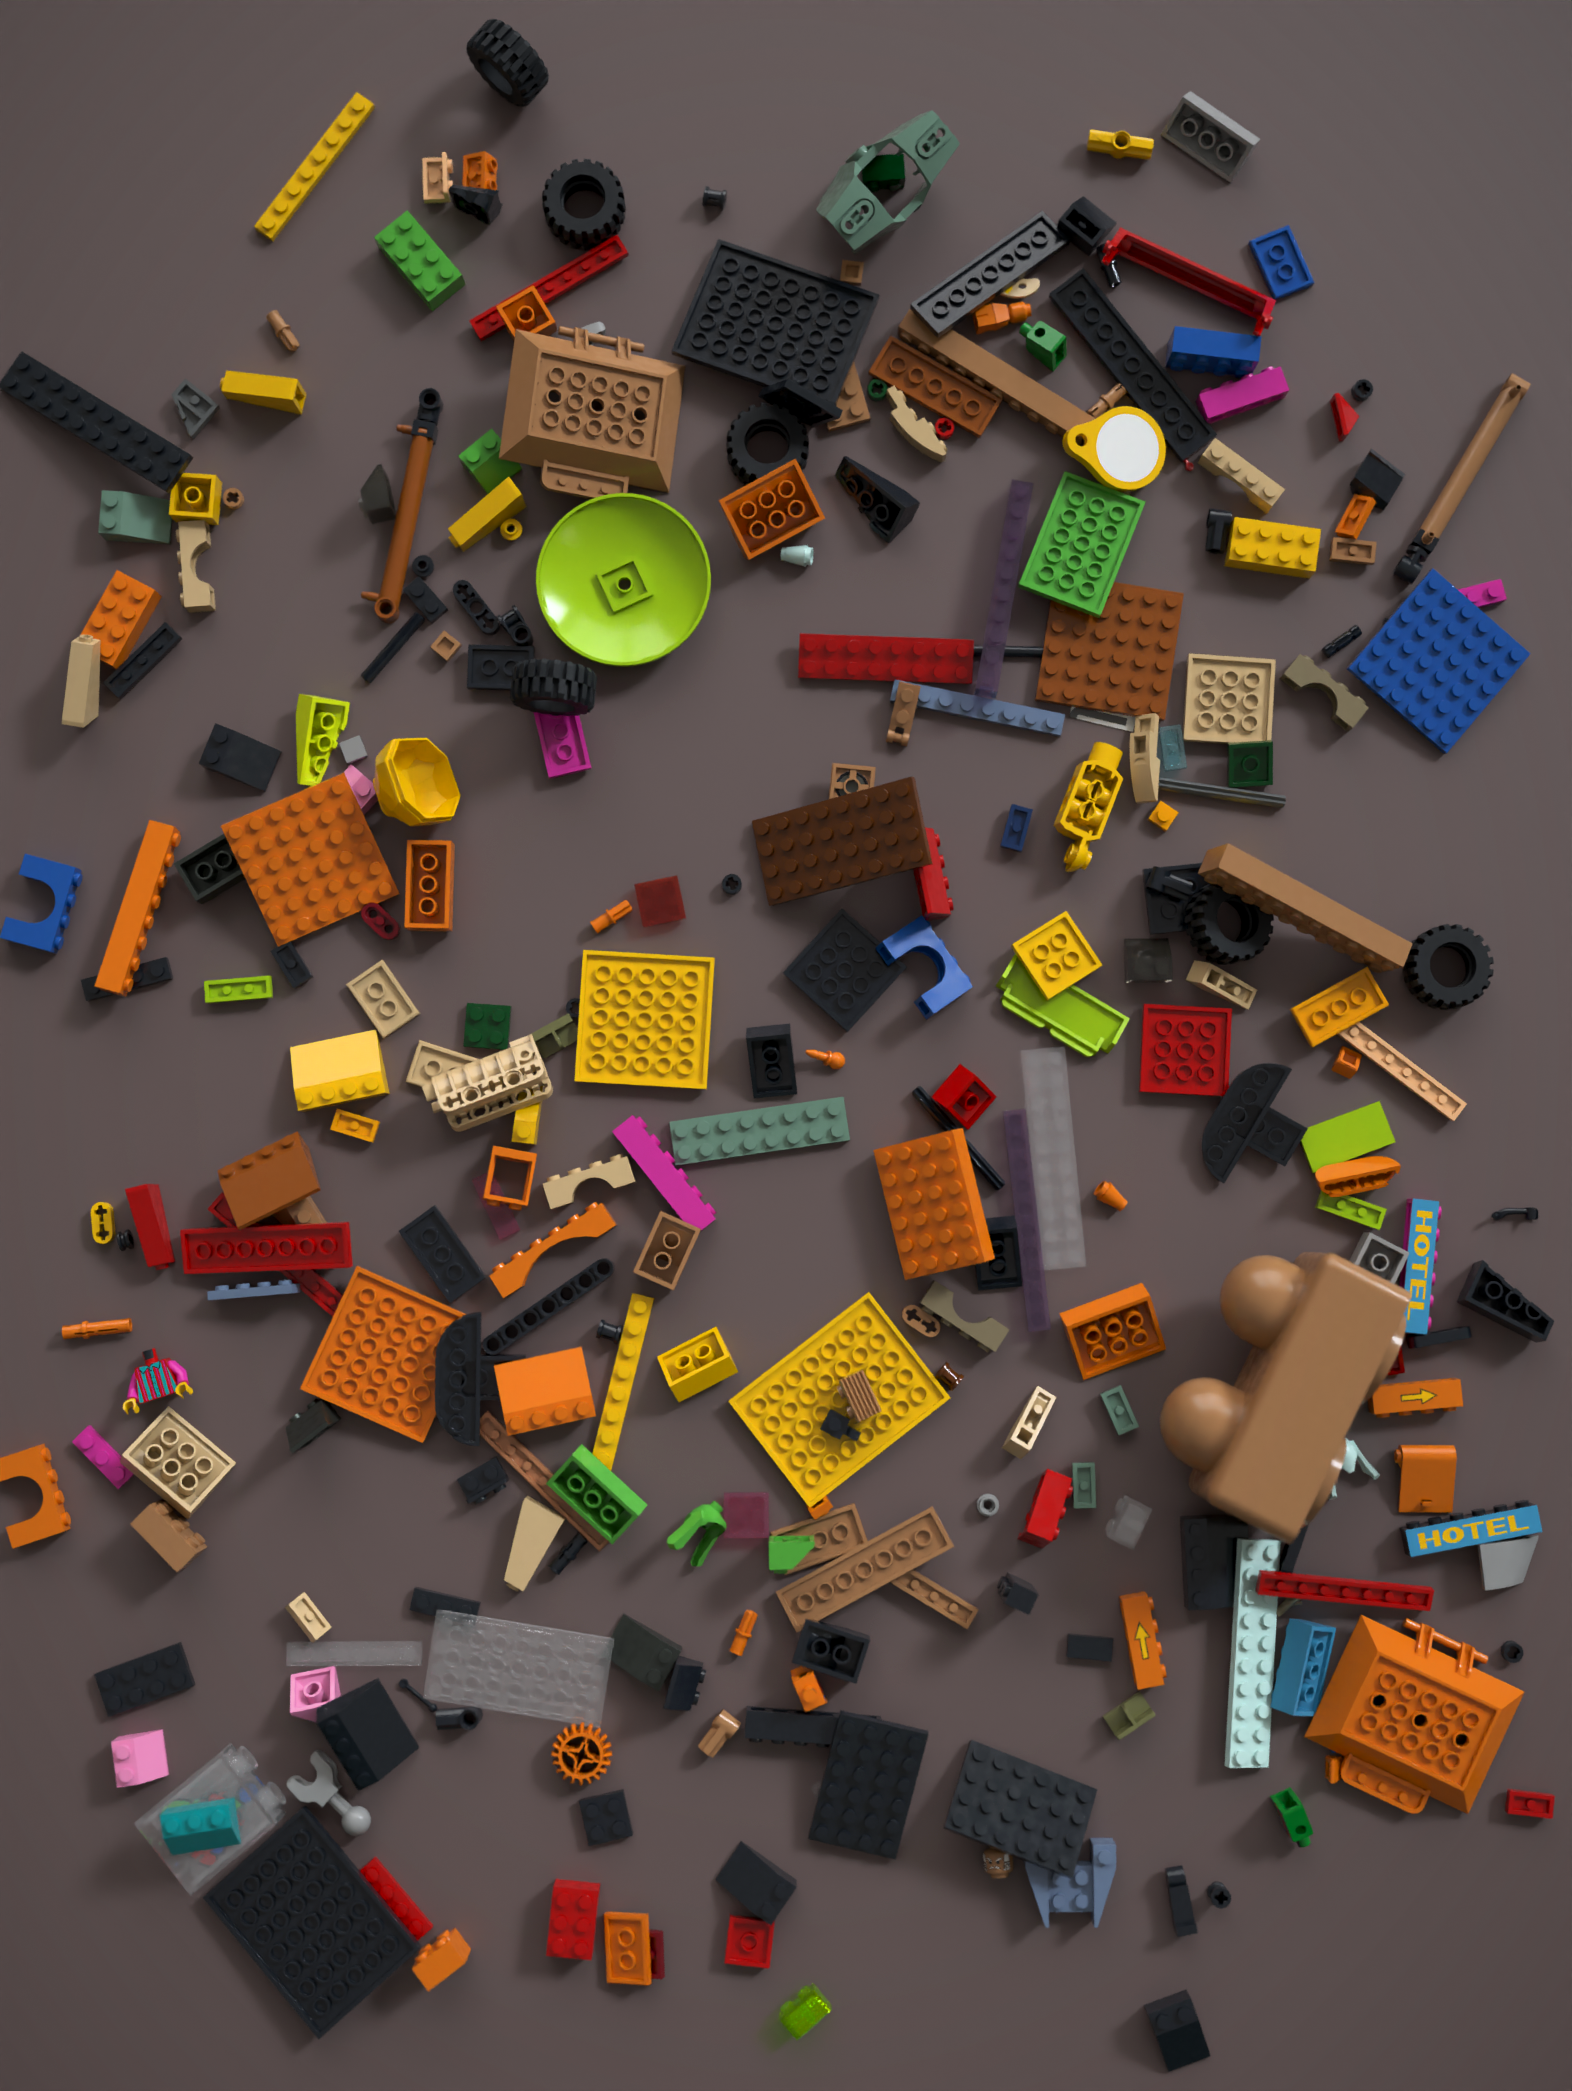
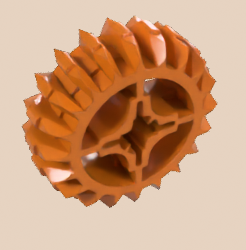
(591, 1756)

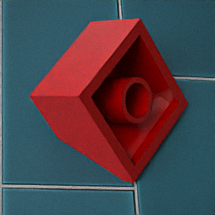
(964, 1096)

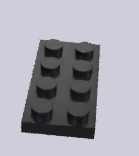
(442, 1254)
(144, 1679)

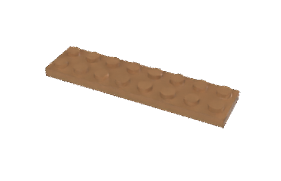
(865, 1568)

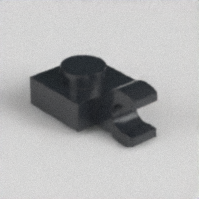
(837, 1424)

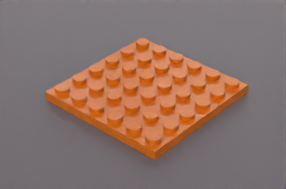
(310, 859)
(382, 1354)

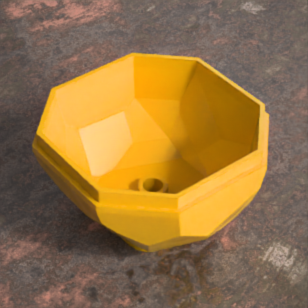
(415, 782)

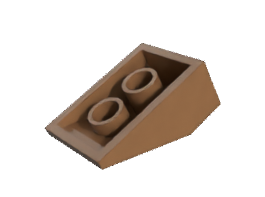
(667, 1250)

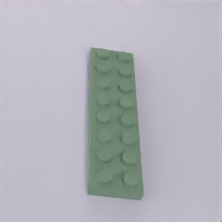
(759, 1131)

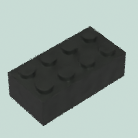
(210, 870)

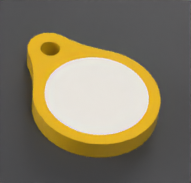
(1119, 448)

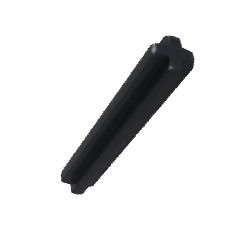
(392, 647)

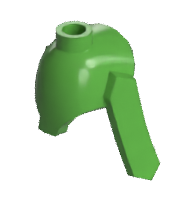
(707, 1517)

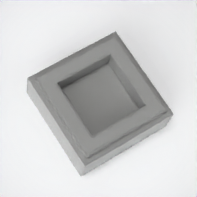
(353, 749)

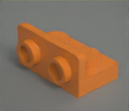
(480, 170)

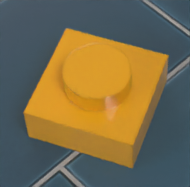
(1162, 816)

